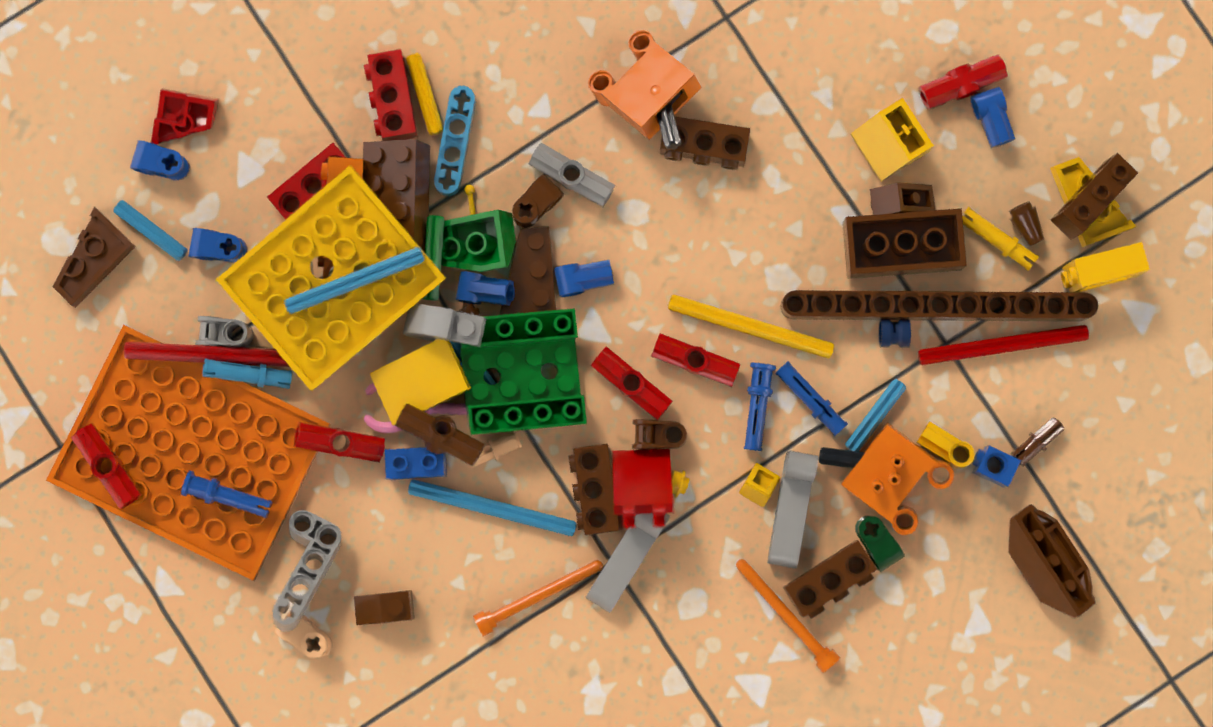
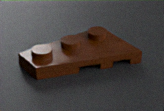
(94, 258)
(532, 273)

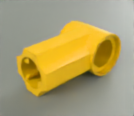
(943, 444)

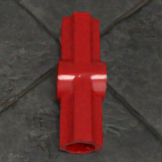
(963, 82)
(677, 352)
(617, 370)
(321, 439)
(95, 451)

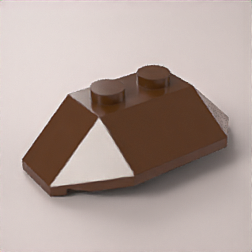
(1050, 562)

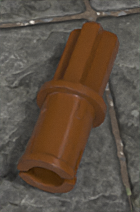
(1038, 441)

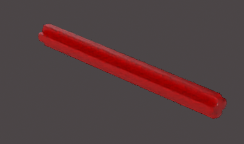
(1003, 344)
(199, 353)

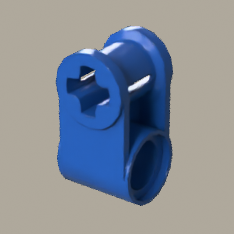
(155, 160)
(213, 246)

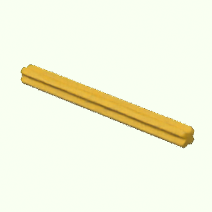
(751, 326)

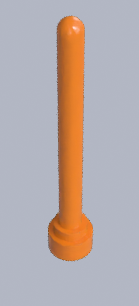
(488, 620)
(824, 657)

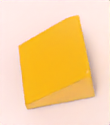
(759, 485)

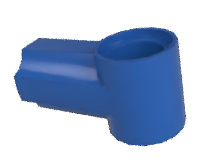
(991, 110)
(576, 278)
(478, 288)

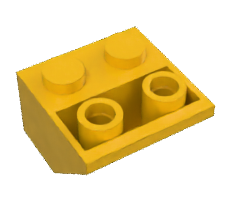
(892, 139)

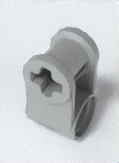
(218, 332)

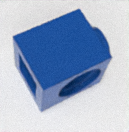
(1007, 470)

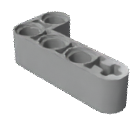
(791, 508)
(624, 562)
(301, 573)

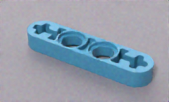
(451, 140)

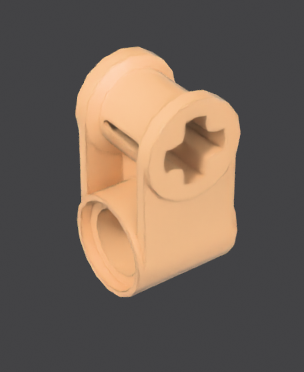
(303, 635)

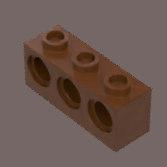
(719, 136)
(1094, 196)
(602, 475)
(815, 576)

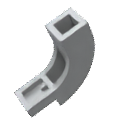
(441, 323)

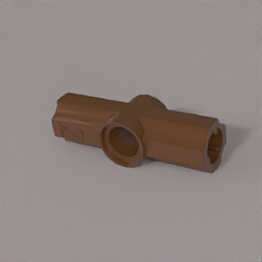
(440, 434)

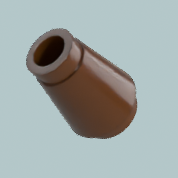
(1027, 222)

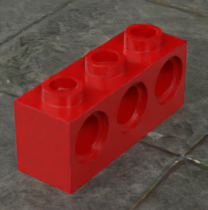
(394, 81)
(297, 185)

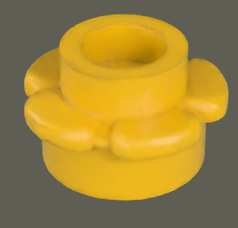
(679, 483)

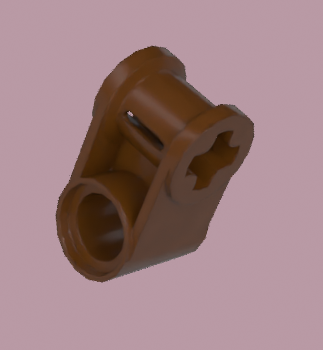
(539, 198)
(656, 434)

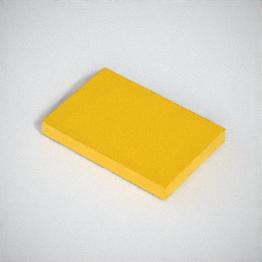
(420, 379)

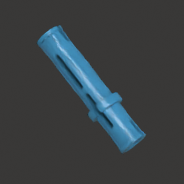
(246, 373)

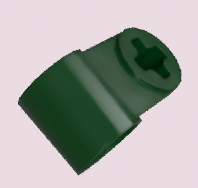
(881, 546)

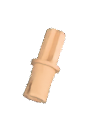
(498, 447)

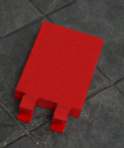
(642, 485)

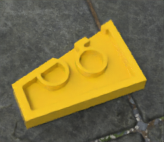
(1111, 222)

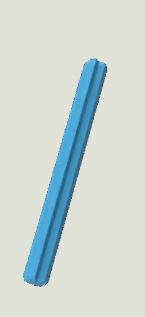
(492, 507)

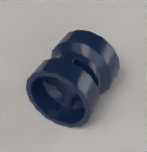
(894, 333)

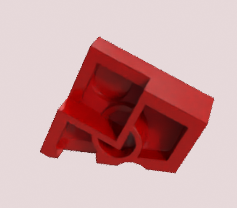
(182, 115)

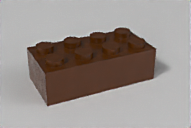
(400, 178)
(904, 243)

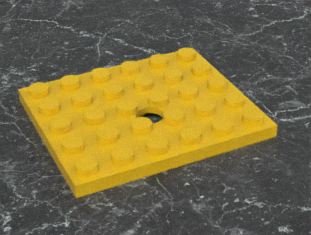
(354, 232)

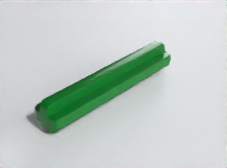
(433, 248)

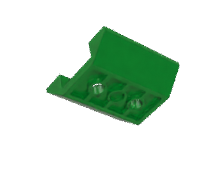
(517, 350)

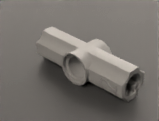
(555, 165)

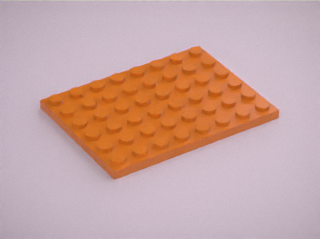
(174, 421)

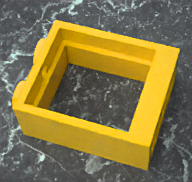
(1105, 268)

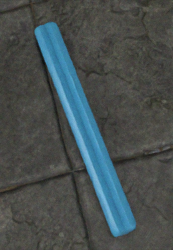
(354, 280)

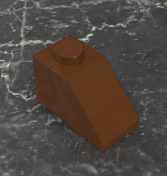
(902, 198)
(384, 607)

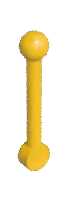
(470, 190)

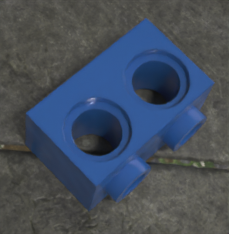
(414, 464)

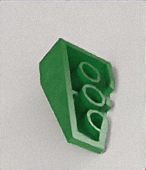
(479, 241)

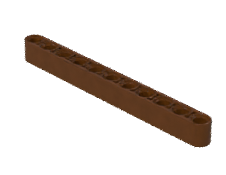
(951, 299)

